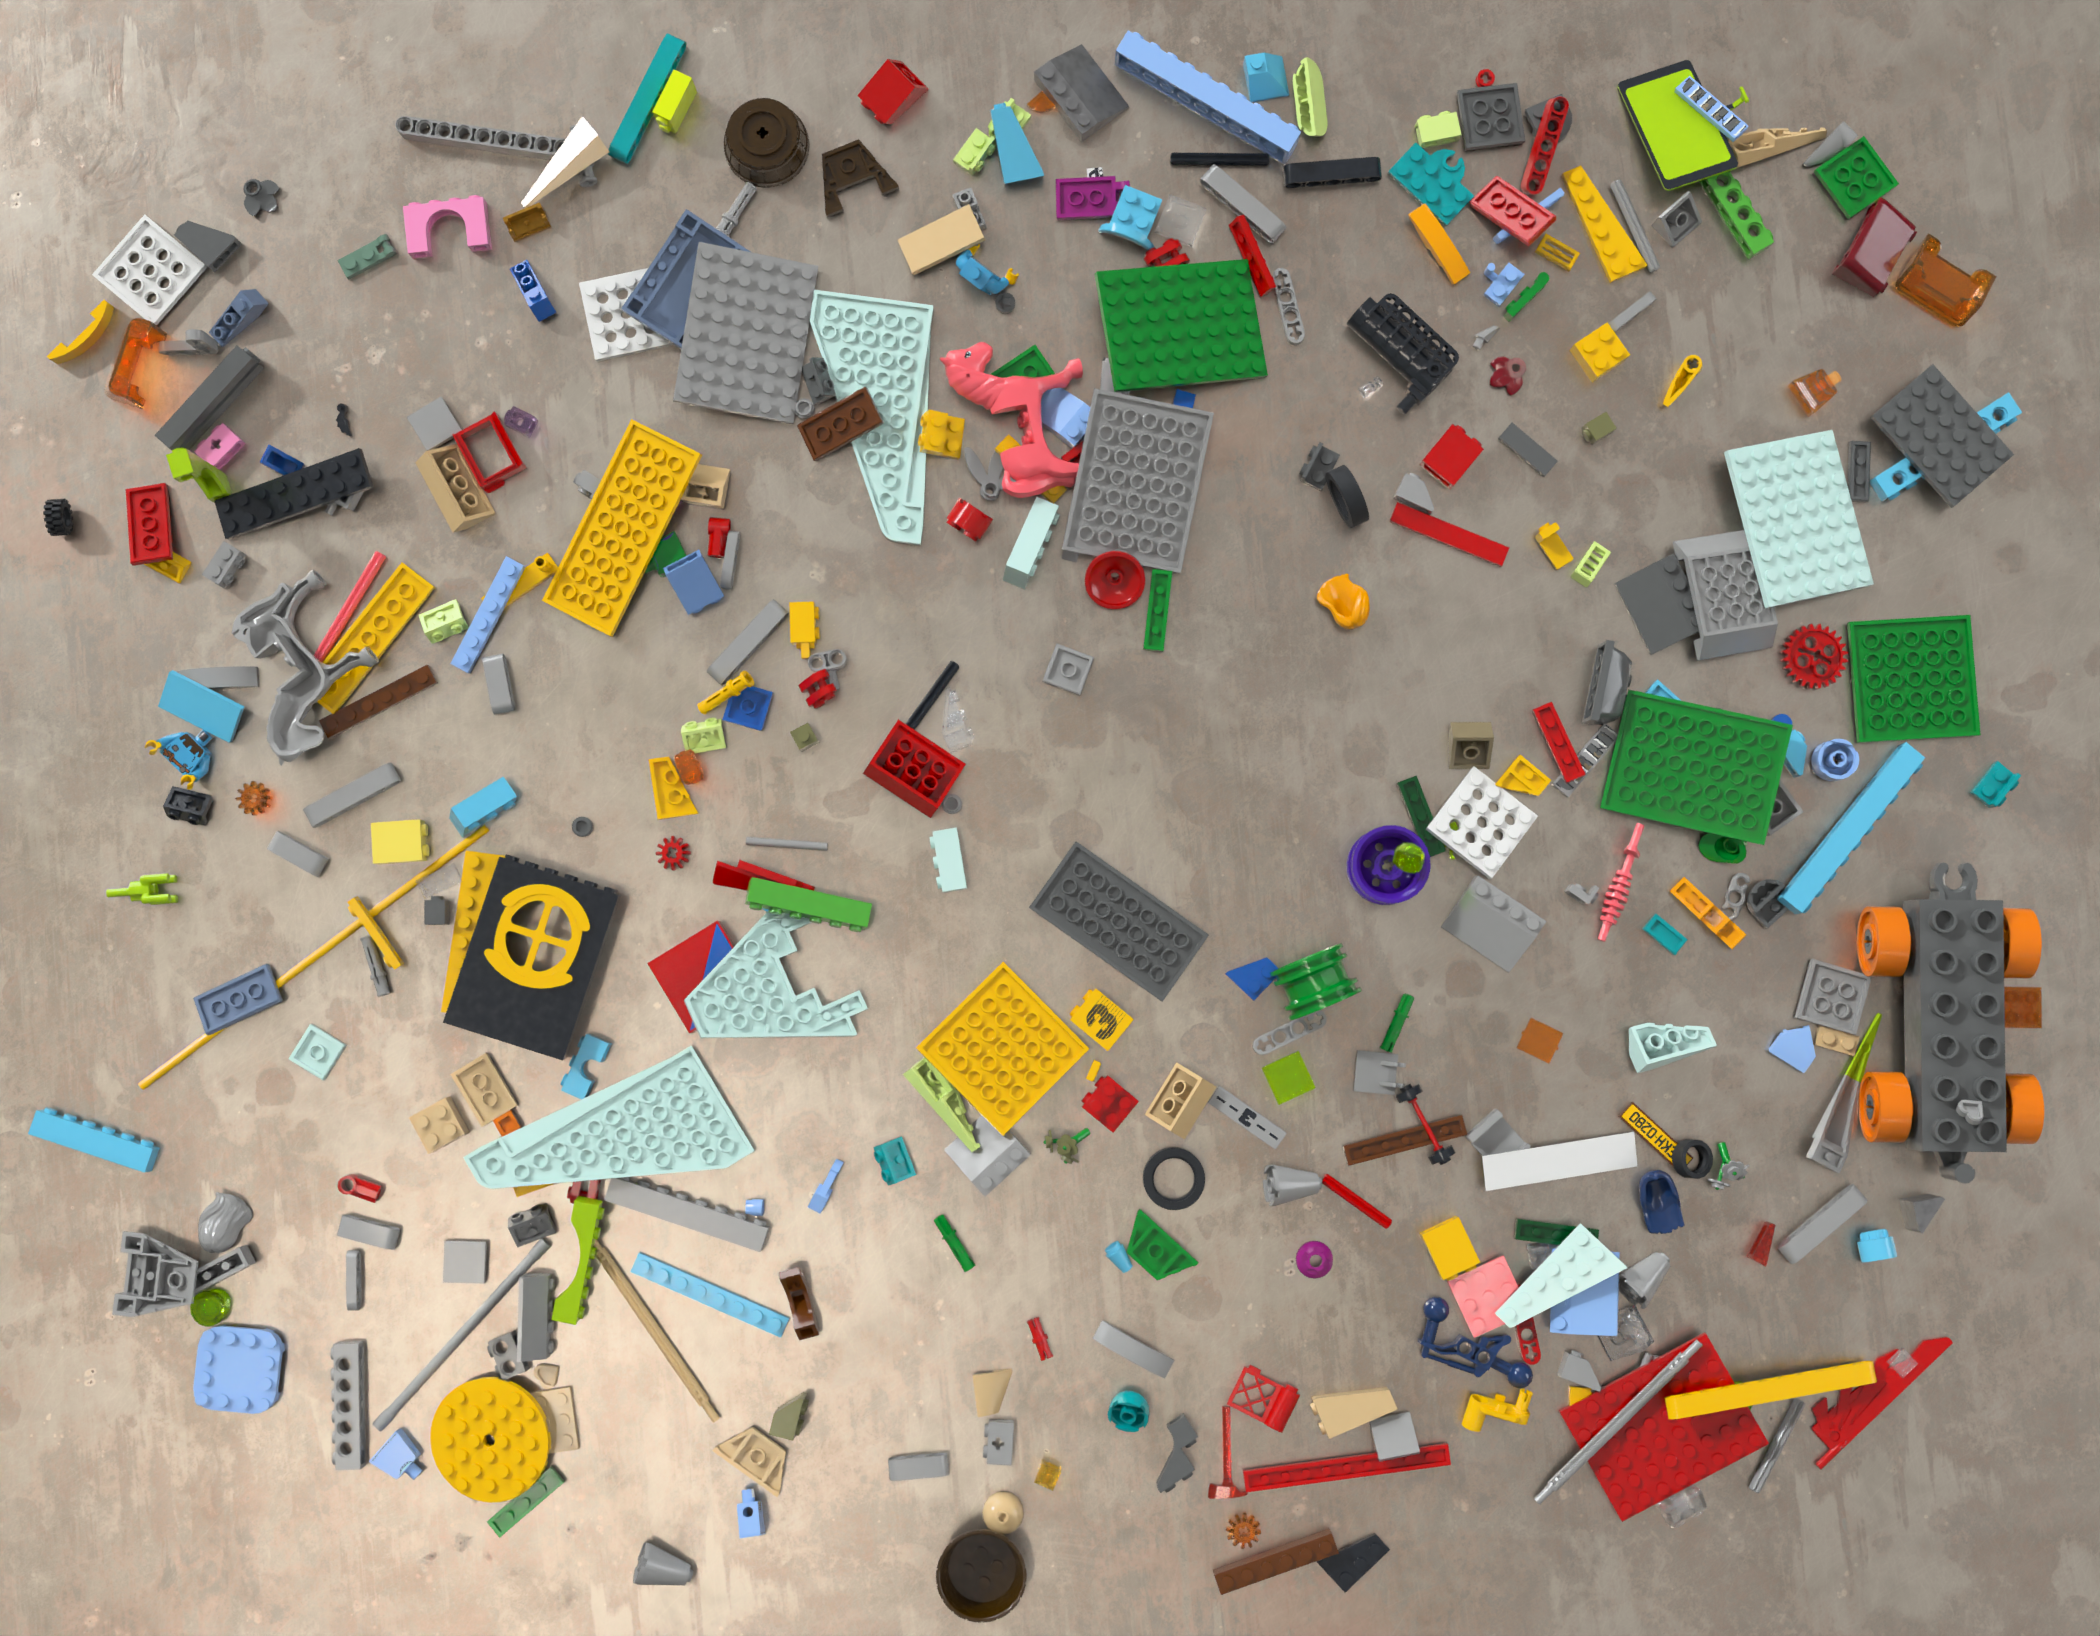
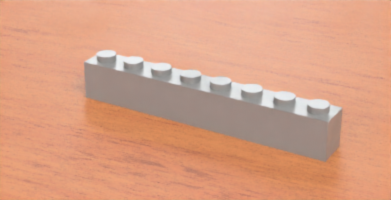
(688, 1213)

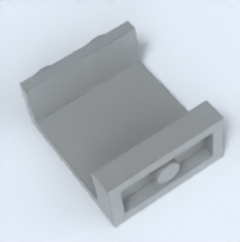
(1495, 1135)

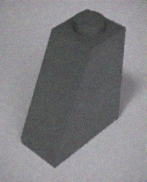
(208, 244)

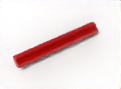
(1356, 1201)

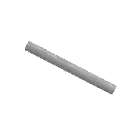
(786, 843)

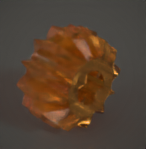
(688, 767)
(261, 800)
(1244, 1537)

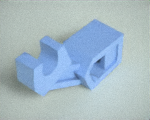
(823, 1191)

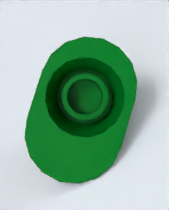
(1722, 848)

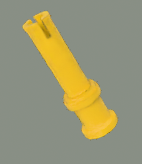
(732, 688)

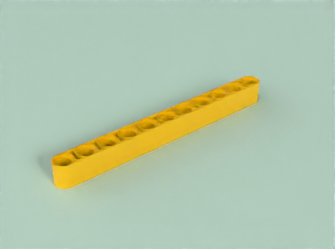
(1770, 1389)

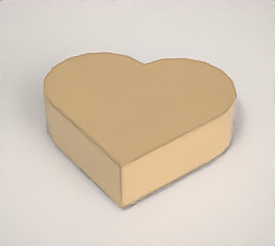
(547, 1375)

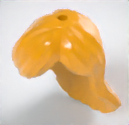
(1345, 601)

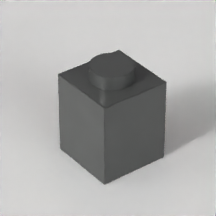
(436, 911)

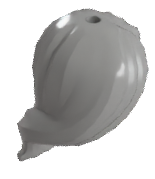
(221, 1222)

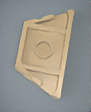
(755, 1457)

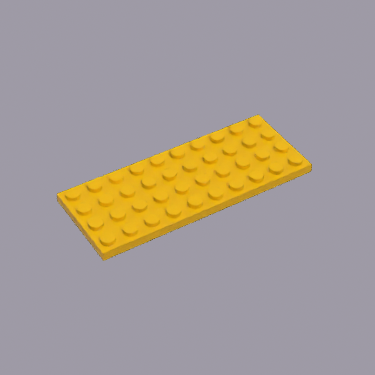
(622, 527)

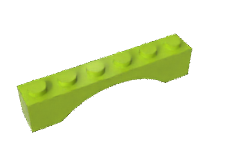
(187, 466)
(585, 1220)

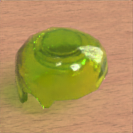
(1409, 857)

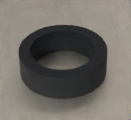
(1347, 496)
(1168, 1203)

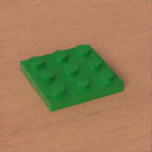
(1856, 177)

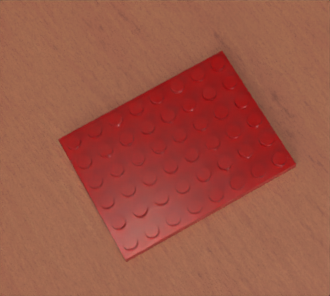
(1658, 1454)

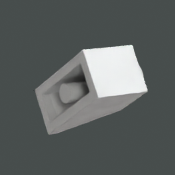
(1414, 494)
(1578, 1370)

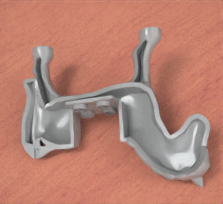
(272, 629)

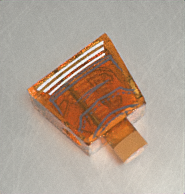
(1814, 390)

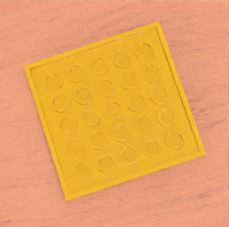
(1002, 1048)

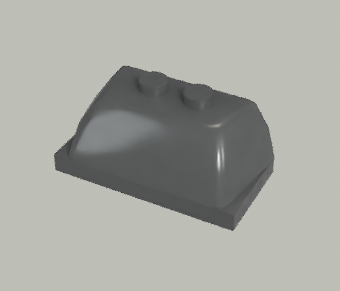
(1607, 685)

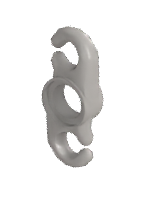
(1735, 887)

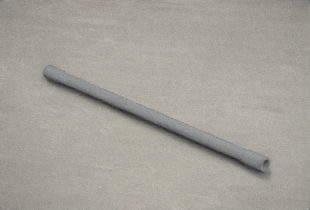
(389, 1413)

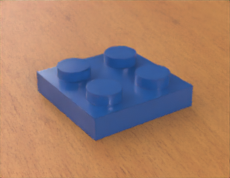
(749, 708)

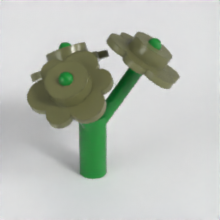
(1066, 1144)

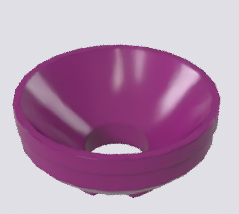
(1303, 1259)

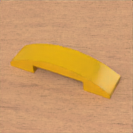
(87, 338)

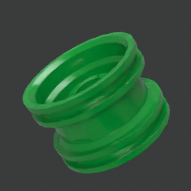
(1315, 982)

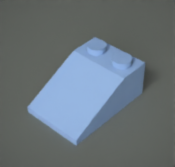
(1064, 416)

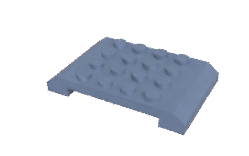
(665, 289)

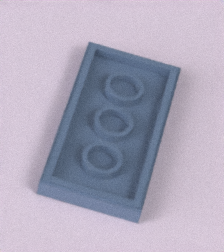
(237, 999)

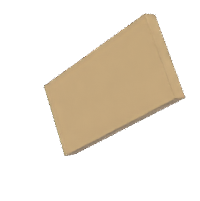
(941, 239)

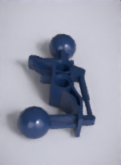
(1436, 1311)

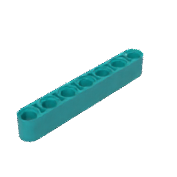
(646, 97)

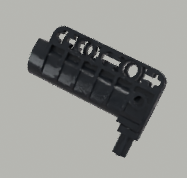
(1404, 346)

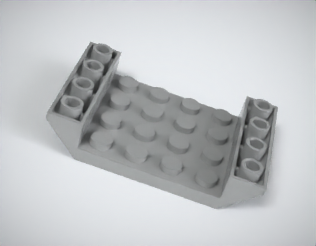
(1726, 595)

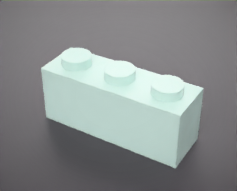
(948, 860)

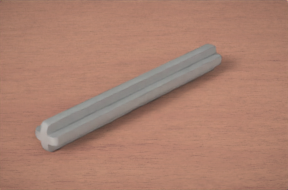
(1635, 225)
(1777, 1445)

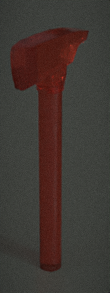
(1227, 1489)

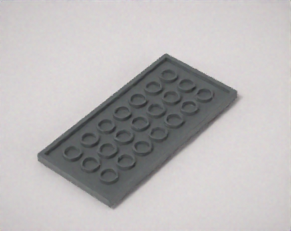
(1119, 921)

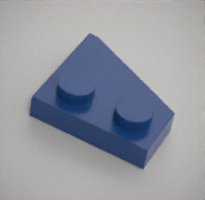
(1253, 977)

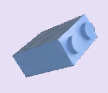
(693, 582)

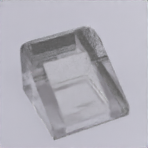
(1537, 1254)

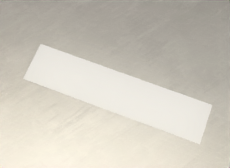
(1559, 1161)

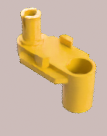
(1480, 1406)

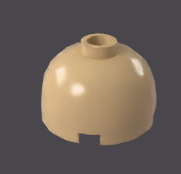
(1003, 1512)

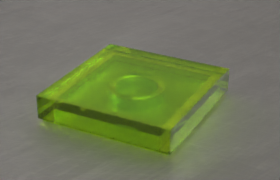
(1288, 1077)

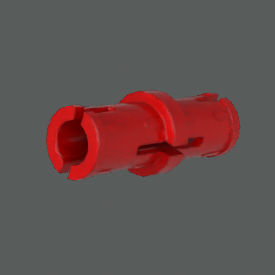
(1039, 1338)

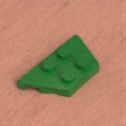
(1156, 1249)

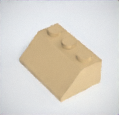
(1180, 1100)

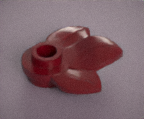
(1506, 376)

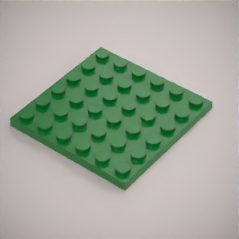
(1913, 678)

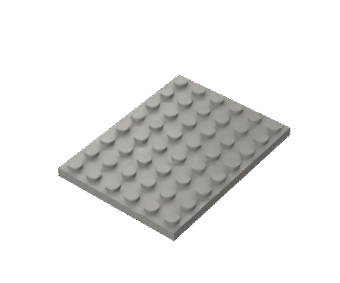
(745, 333)
(1137, 479)

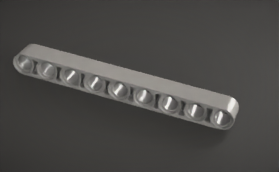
(477, 133)

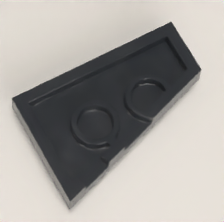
(1354, 1561)

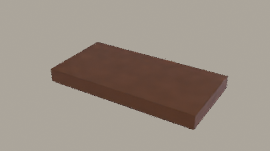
(840, 424)

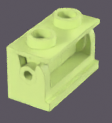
(1438, 129)

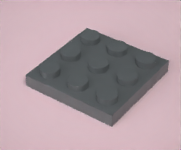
(1491, 116)

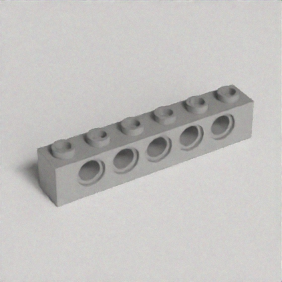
(355, 1395)

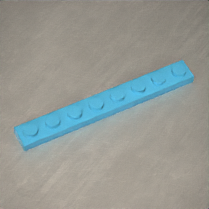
(710, 1294)

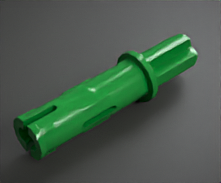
(1397, 1023)
(954, 1243)

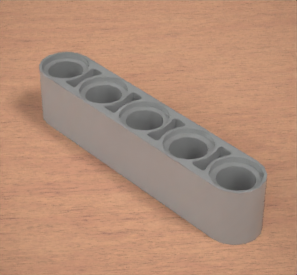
(1242, 203)
(747, 642)
(352, 795)
(1822, 1224)

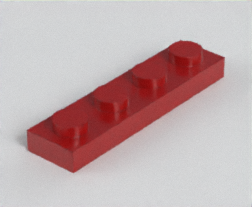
(1249, 249)
(1558, 742)

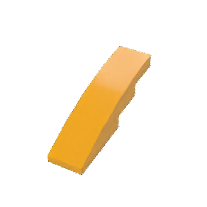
(1439, 243)
(1708, 913)

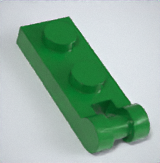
(1526, 296)

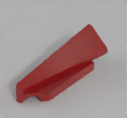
(739, 876)

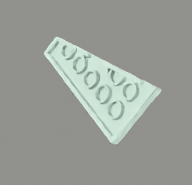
(1566, 1272)

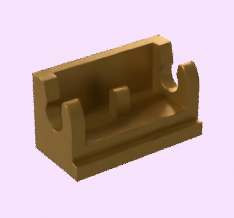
(527, 222)

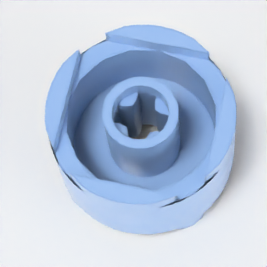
(1843, 752)

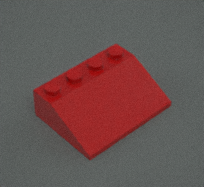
(914, 768)

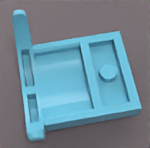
(1133, 217)

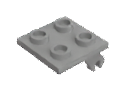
(1376, 1072)

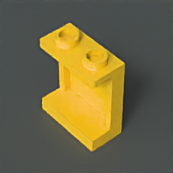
(1450, 1248)

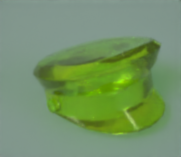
(210, 1307)

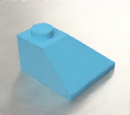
(1265, 77)

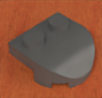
(1535, 114)
(1763, 902)

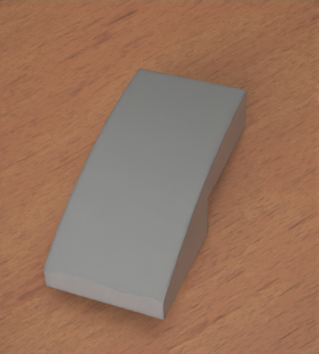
(967, 197)

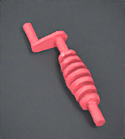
(1621, 882)

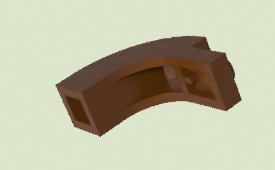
(800, 1303)

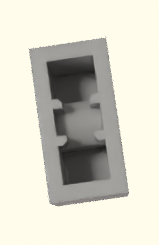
(999, 1454)

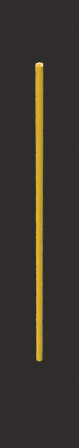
(326, 947)

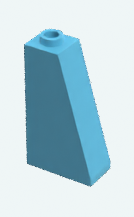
(1013, 148)

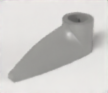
(1832, 145)

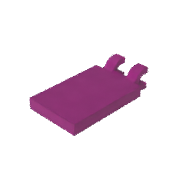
(1087, 197)

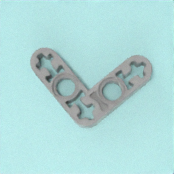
(196, 343)

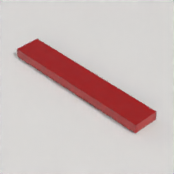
(1449, 534)

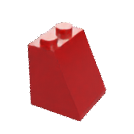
(892, 91)

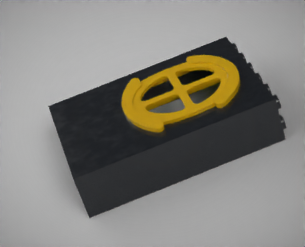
(513, 1000)

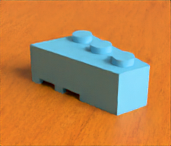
(482, 806)

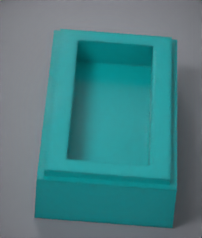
(1664, 934)

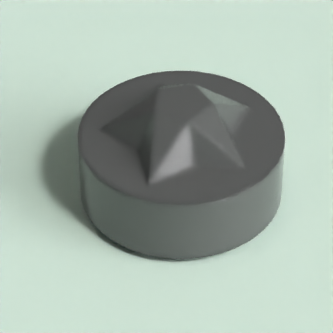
(1005, 303)

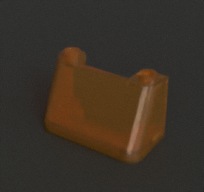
(1943, 286)
(135, 335)

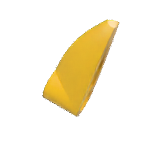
(1682, 379)

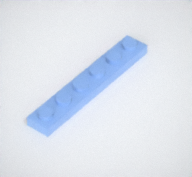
(488, 614)

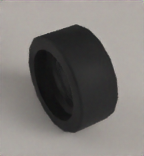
(1705, 1158)

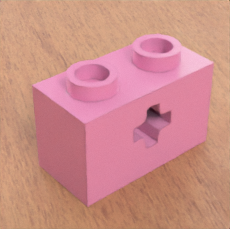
(229, 443)

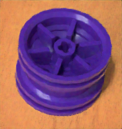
(1362, 877)

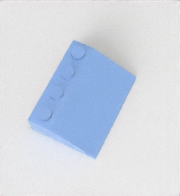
(1589, 1311)

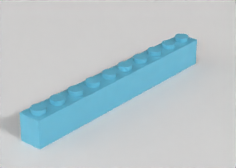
(1851, 828)

